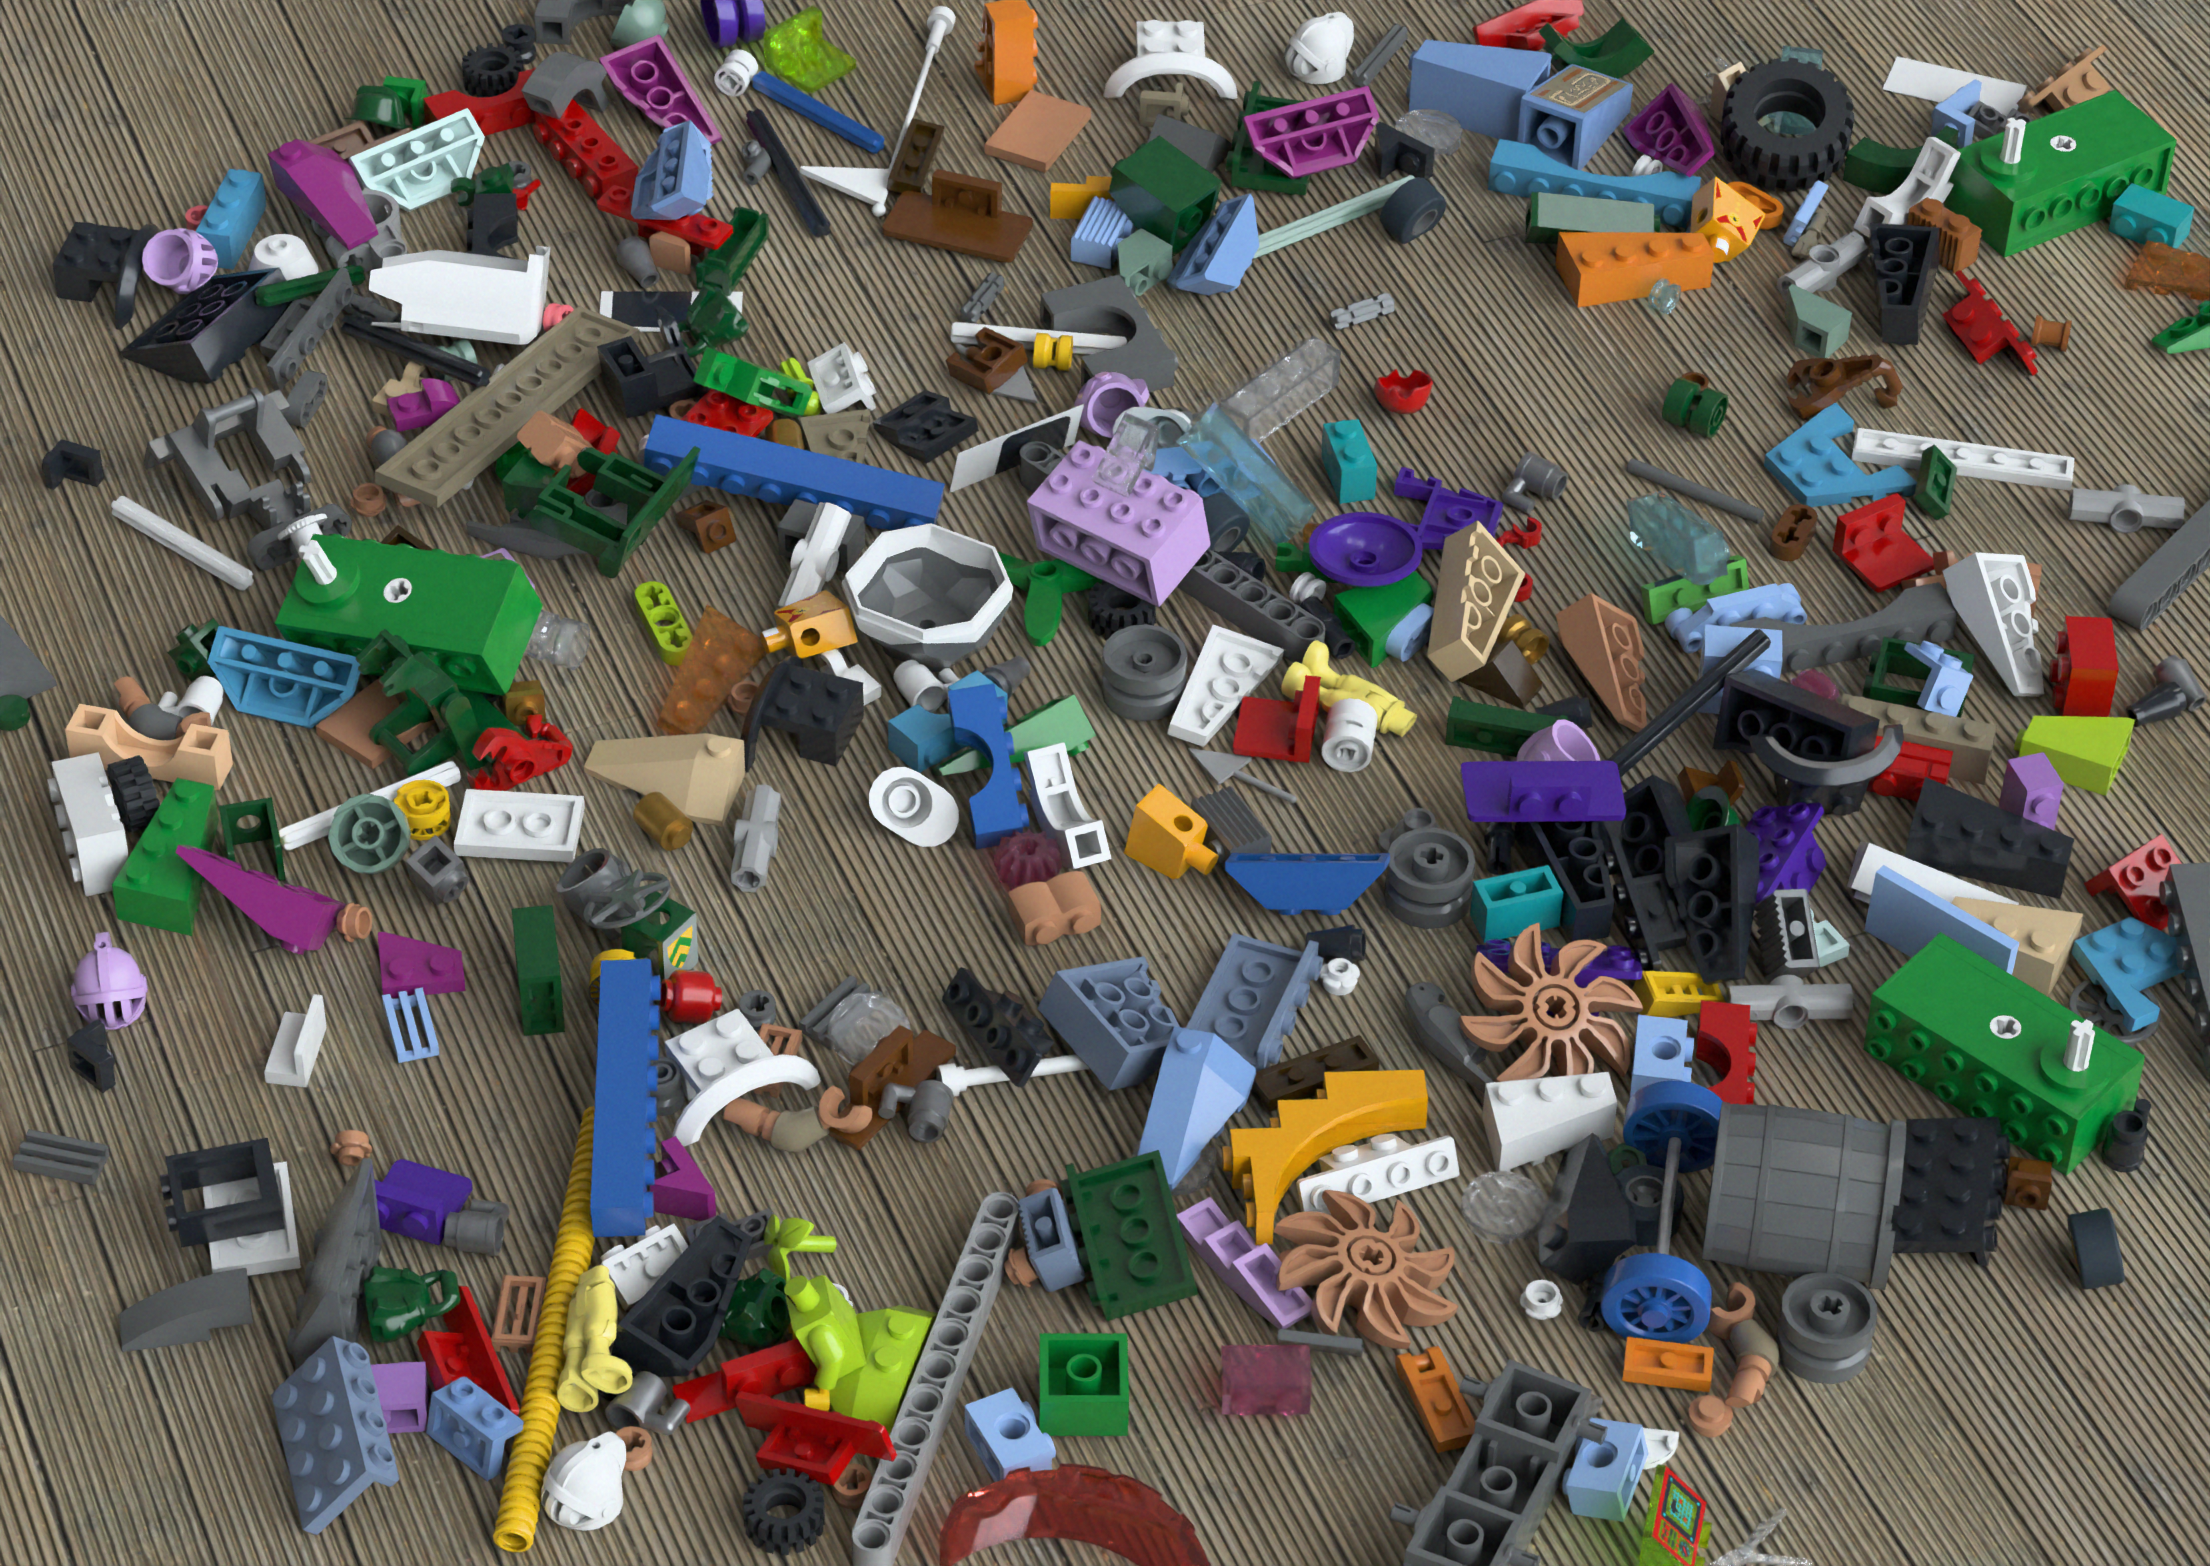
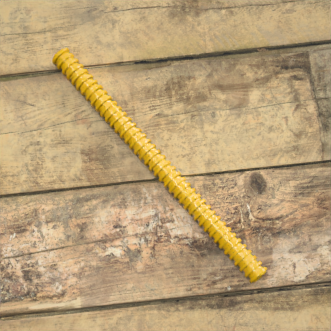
(540, 1402)

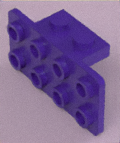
(1542, 791)
(1787, 847)
(1616, 962)

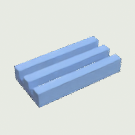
(1805, 213)
(405, 1003)

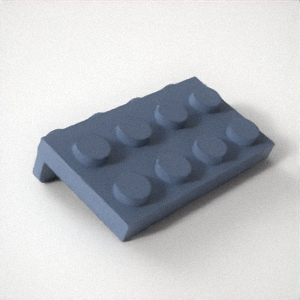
(1256, 996)
(333, 1432)

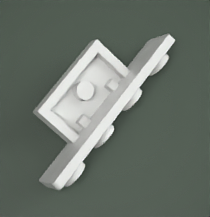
(1379, 1170)

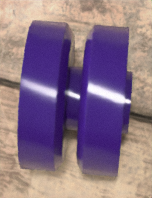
(733, 19)

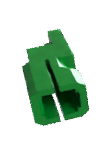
(750, 382)

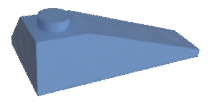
(1193, 1098)

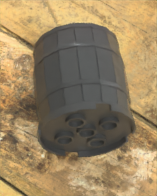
(1804, 1192)

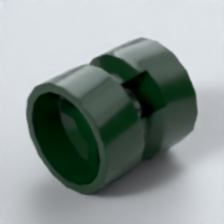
(1698, 408)

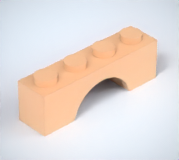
(197, 756)

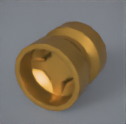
(1530, 641)

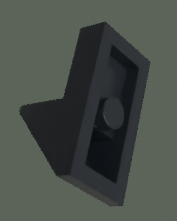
(1402, 152)

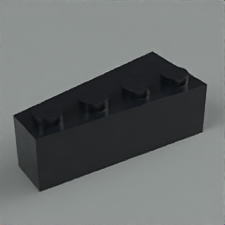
(1579, 867)

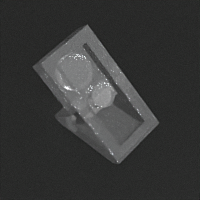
(1127, 455)

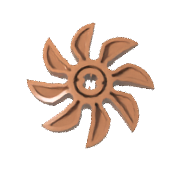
(1535, 994)
(1365, 1269)

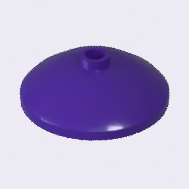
(1365, 549)

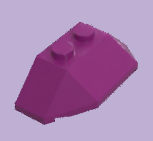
(1314, 133)

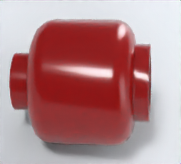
(690, 997)

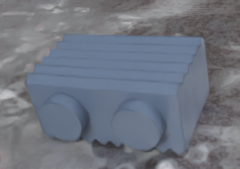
(1050, 1240)

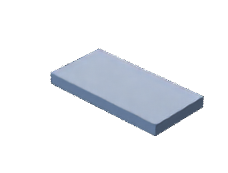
(1912, 916)

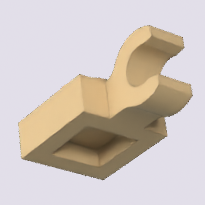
(409, 384)

